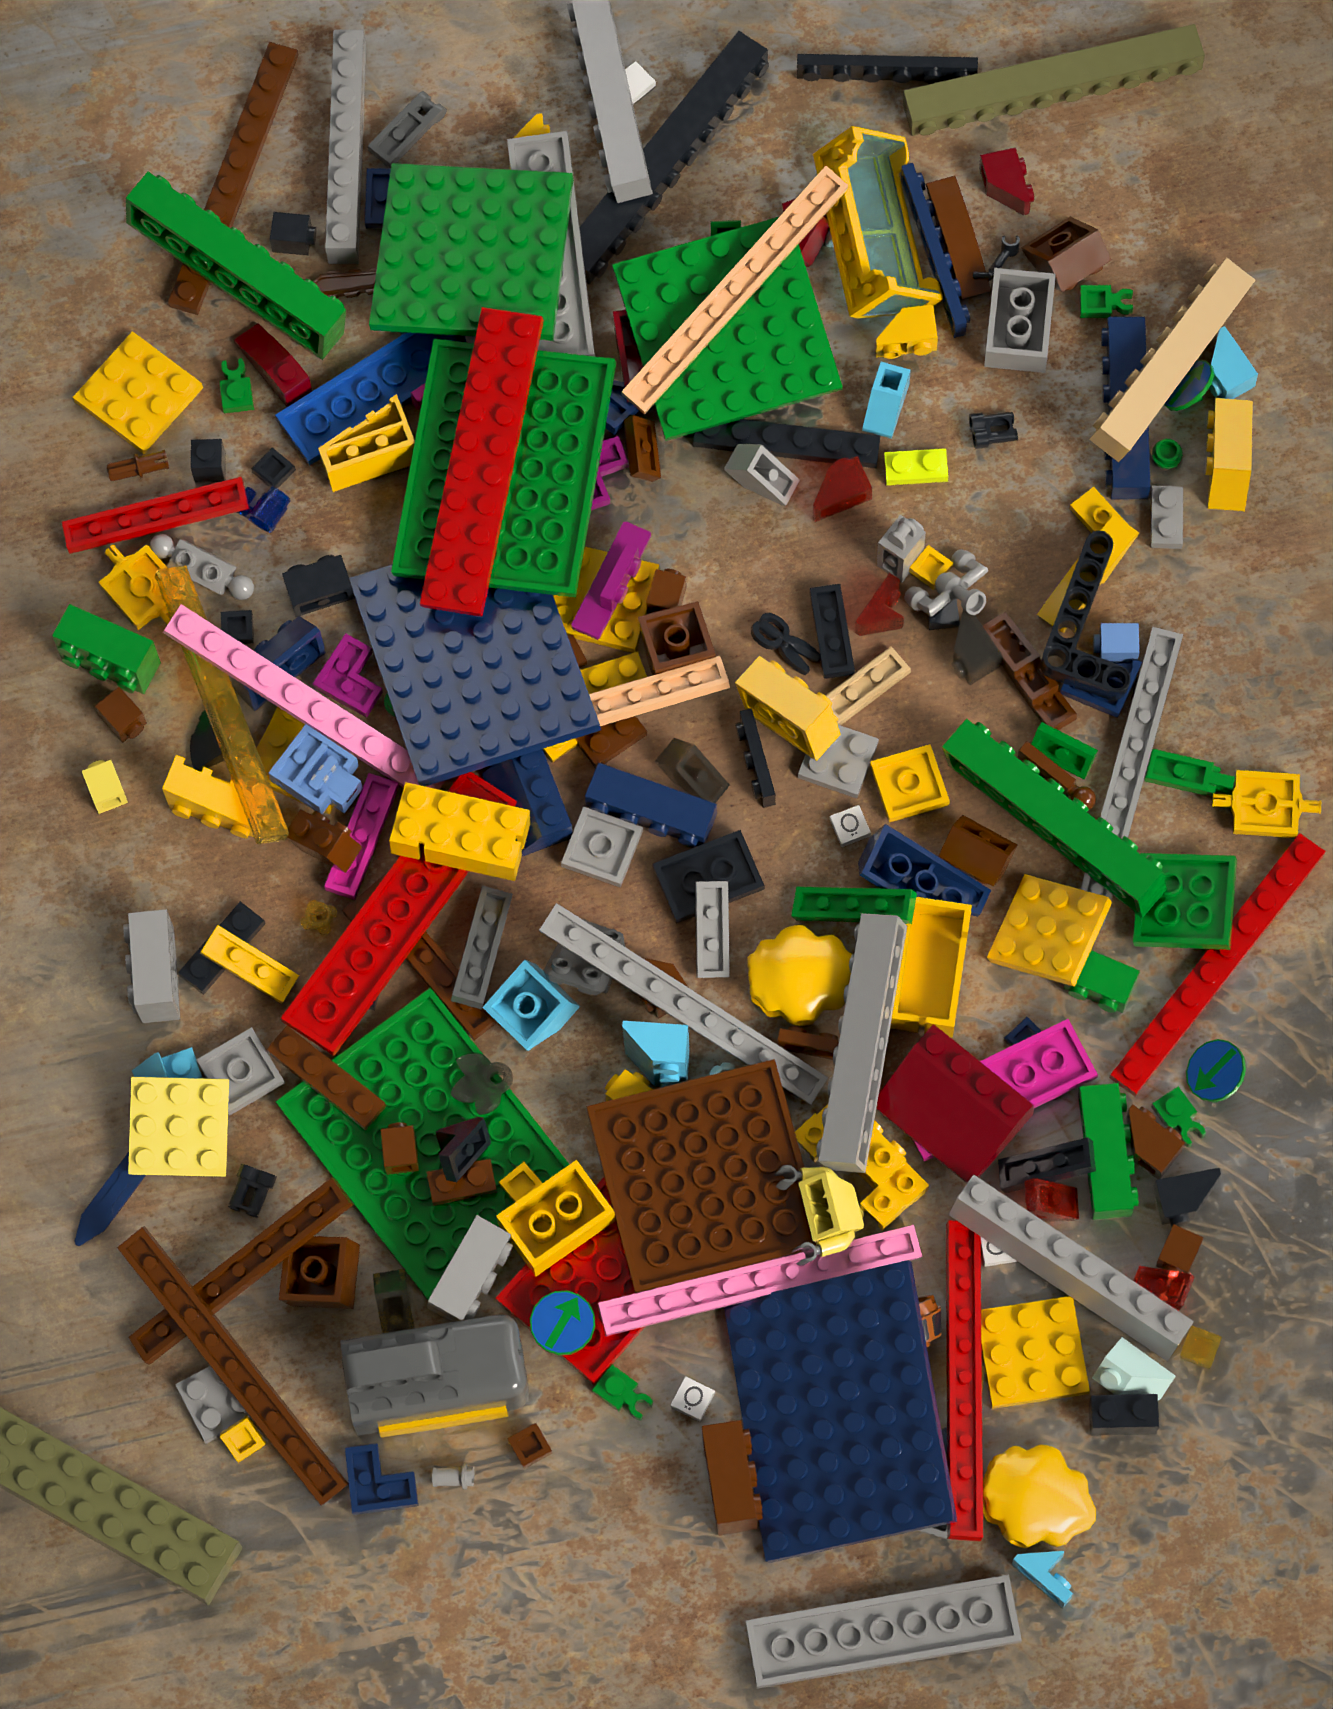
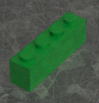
(1103, 1123)

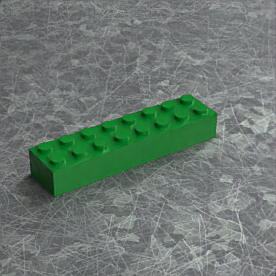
(235, 264)
(1055, 817)

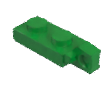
(1187, 774)

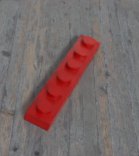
(155, 515)

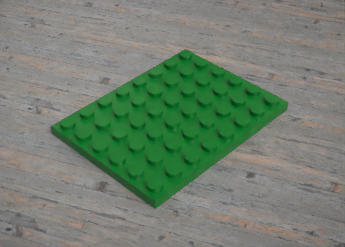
(551, 474)
(413, 1070)

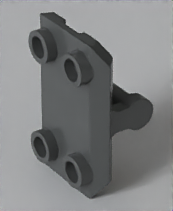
(574, 971)

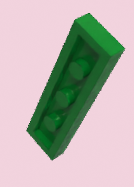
(847, 904)

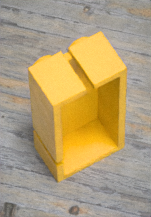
(460, 831)
(932, 966)

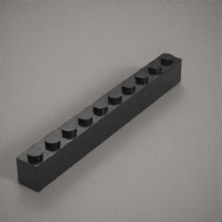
(674, 148)

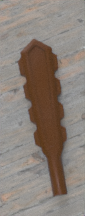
(347, 284)

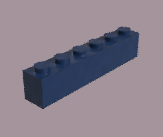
(1125, 348)

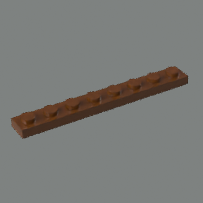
(248, 1264)

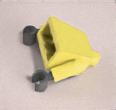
(829, 1207)

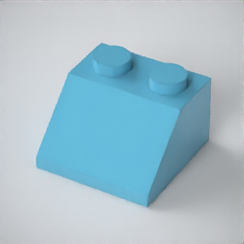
(530, 1005)

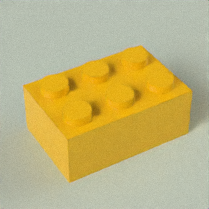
(788, 707)
(556, 1218)

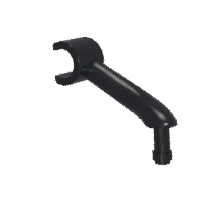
(1007, 250)

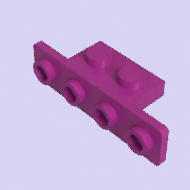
(611, 580)

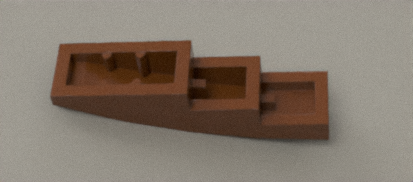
(958, 235)
(1024, 669)

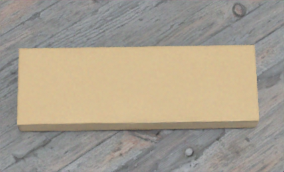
(867, 684)

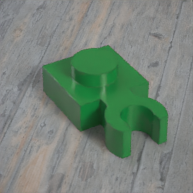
(1098, 301)
(236, 391)
(1176, 1111)
(618, 1390)

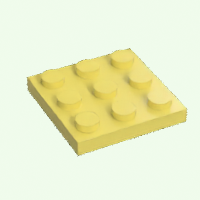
(178, 1126)

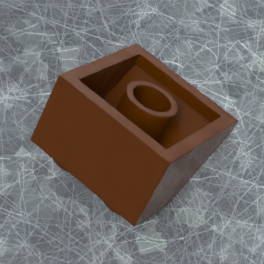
(1069, 251)
(675, 638)

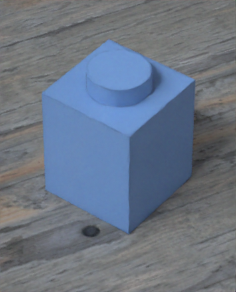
(1117, 642)

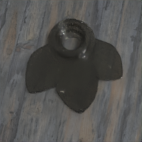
(477, 1083)

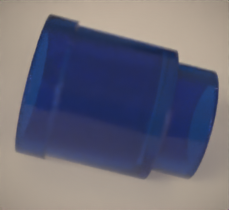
(268, 508)

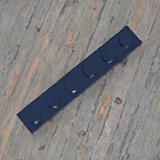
(931, 237)

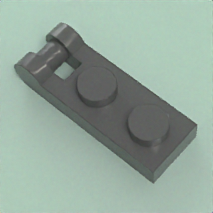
(406, 129)

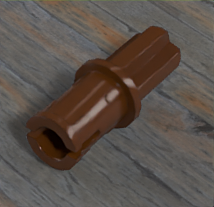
(137, 466)

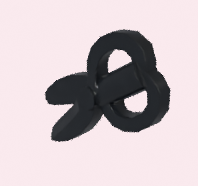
(788, 645)

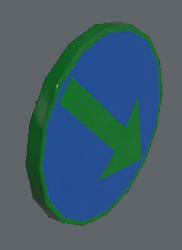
(1192, 386)
(1215, 1070)
(562, 1323)

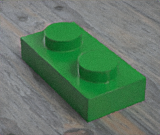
(1064, 750)

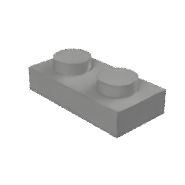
(1167, 517)

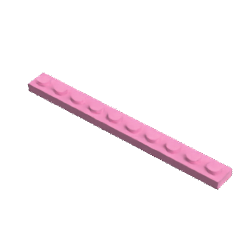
(292, 696)
(754, 1281)

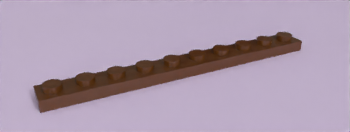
(240, 161)
(233, 1365)

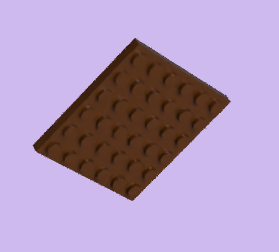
(697, 1175)

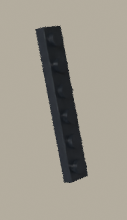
(884, 67)
(792, 441)

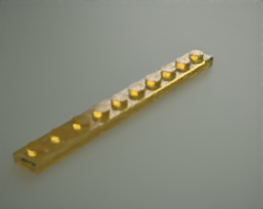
(226, 719)

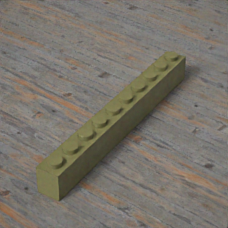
(1053, 80)

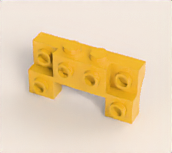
(887, 1172)

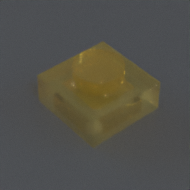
(1200, 1347)

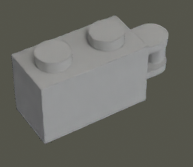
(901, 547)

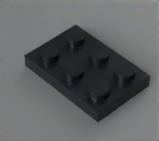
(716, 860)

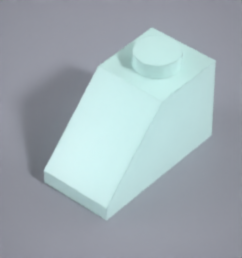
(1132, 1372)

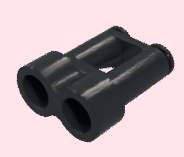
(981, 431)
(254, 1178)

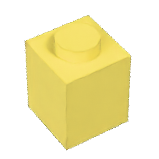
(104, 785)

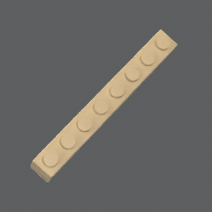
(1171, 360)

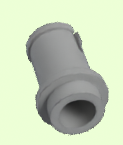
(453, 1476)

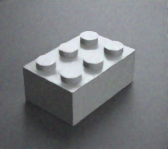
(1020, 320)
(152, 966)
(470, 1271)

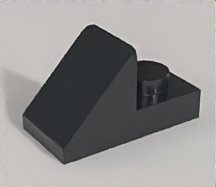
(462, 1146)

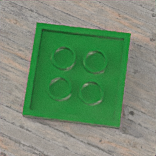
(1195, 906)

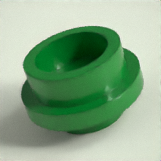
(1167, 453)

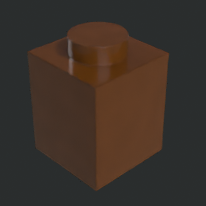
(666, 590)
(121, 715)
(399, 1148)
(1179, 1250)

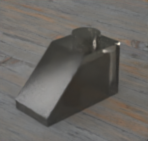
(974, 650)
(692, 770)
(393, 1301)

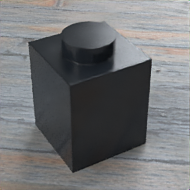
(292, 233)
(208, 460)

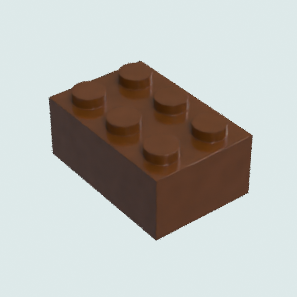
(731, 1477)

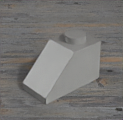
(761, 473)

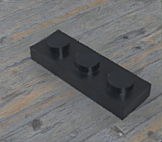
(832, 631)
(755, 758)
(203, 972)
(1047, 1164)

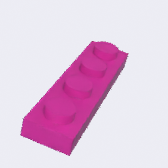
(366, 829)

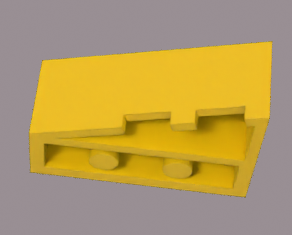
(369, 449)
(1230, 453)
(205, 798)

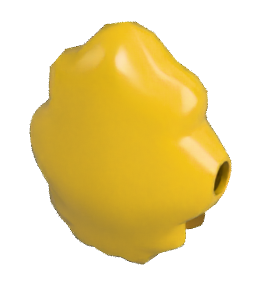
(799, 975)
(1036, 1497)

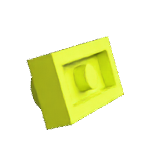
(916, 466)

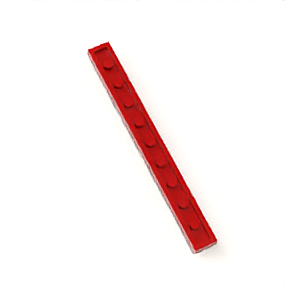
(1217, 965)
(964, 1380)

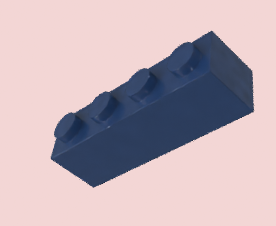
(651, 805)

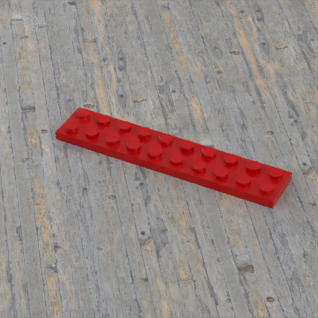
(481, 462)
(379, 939)

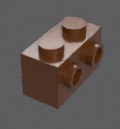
(324, 841)
(977, 851)

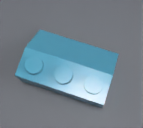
(658, 1050)

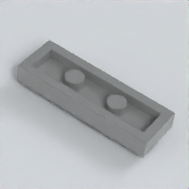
(712, 929)

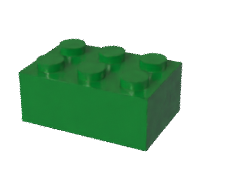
(106, 650)

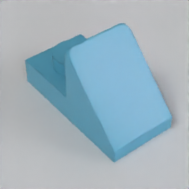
(177, 1065)
(1037, 1568)

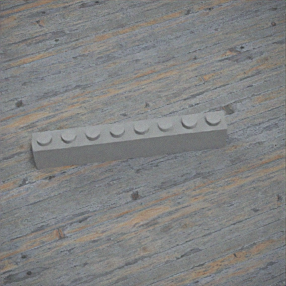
(611, 99)
(346, 147)
(862, 1043)
(1070, 1267)

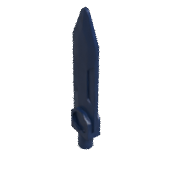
(107, 1202)

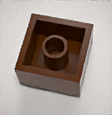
(321, 1274)

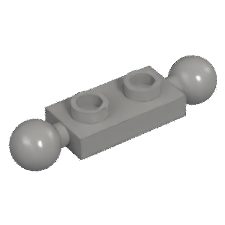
(203, 566)

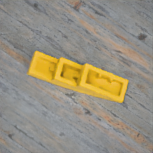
(1122, 536)

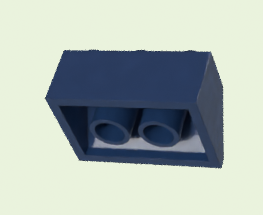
(291, 649)
(534, 789)

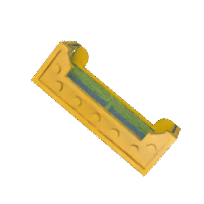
(873, 225)

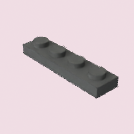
(481, 947)

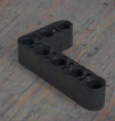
(1075, 620)

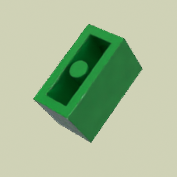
(1105, 982)

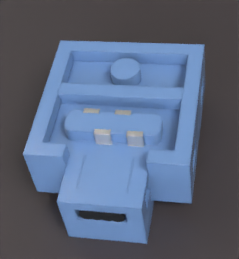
(317, 772)

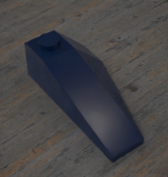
(900, 863)

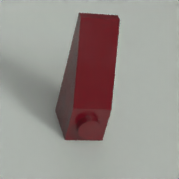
(274, 364)

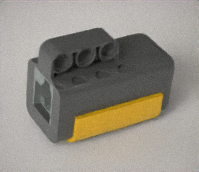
(435, 1376)

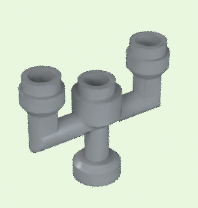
(952, 587)

